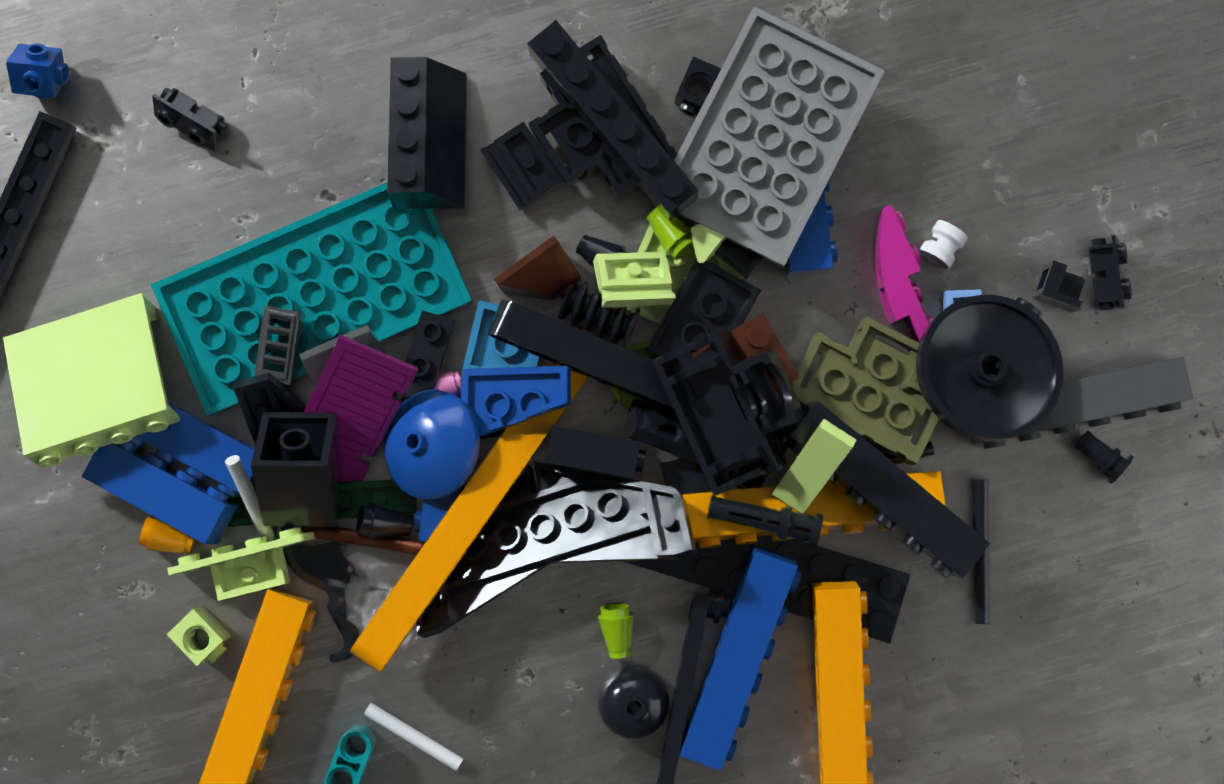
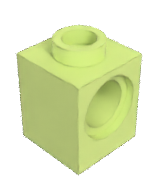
(184, 636)

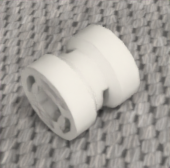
(943, 244)

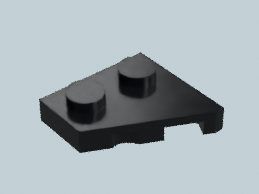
(262, 395)

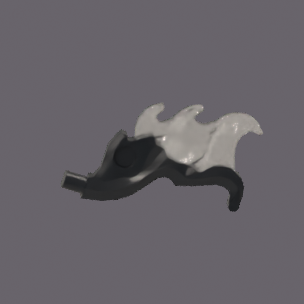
(351, 588)

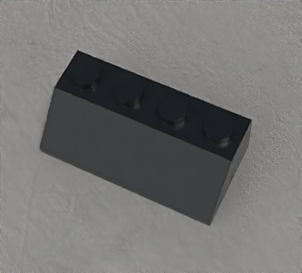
(426, 134)

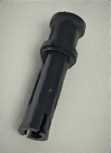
(783, 522)

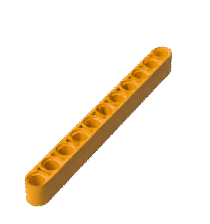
(455, 535)

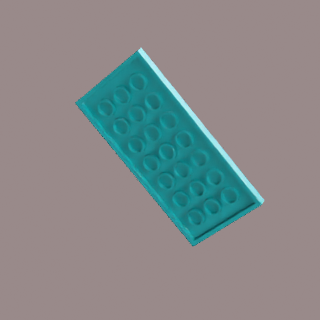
(336, 266)

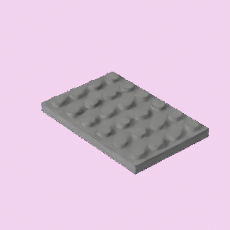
(772, 134)

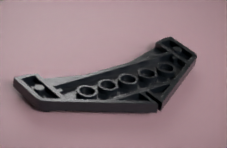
(567, 521)

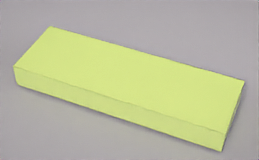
(814, 466)

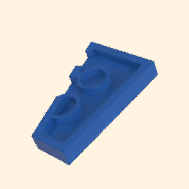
(514, 394)

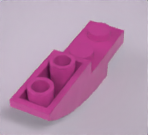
(893, 265)

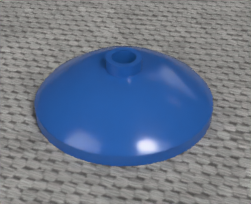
(445, 446)

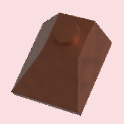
(541, 273)

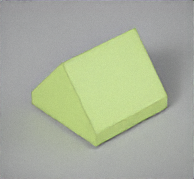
(705, 241)

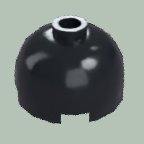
(622, 690)

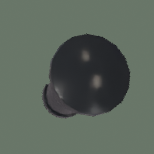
(1104, 456)

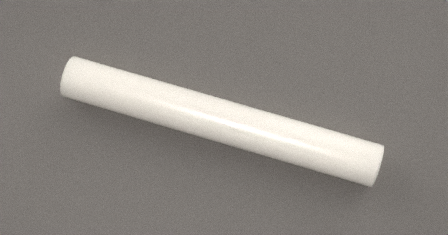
(248, 496)
(413, 736)

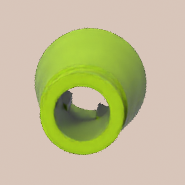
(673, 235)
(616, 626)

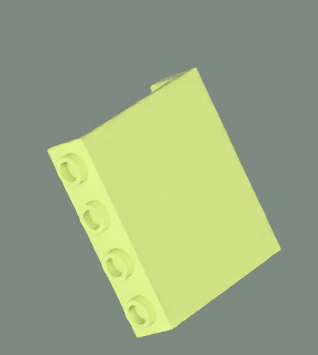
(87, 381)

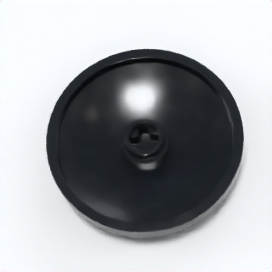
(989, 368)

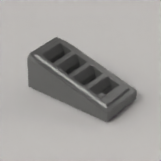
(265, 343)

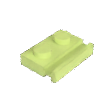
(633, 279)

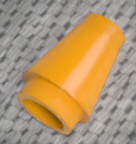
(162, 537)

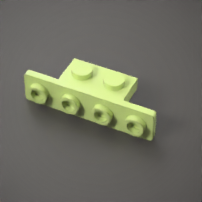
(247, 569)

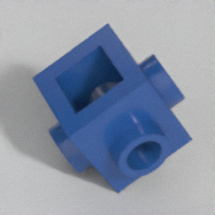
(37, 70)

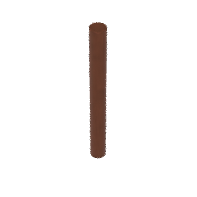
(351, 537)

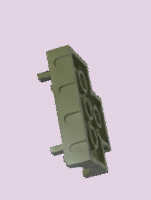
(870, 388)

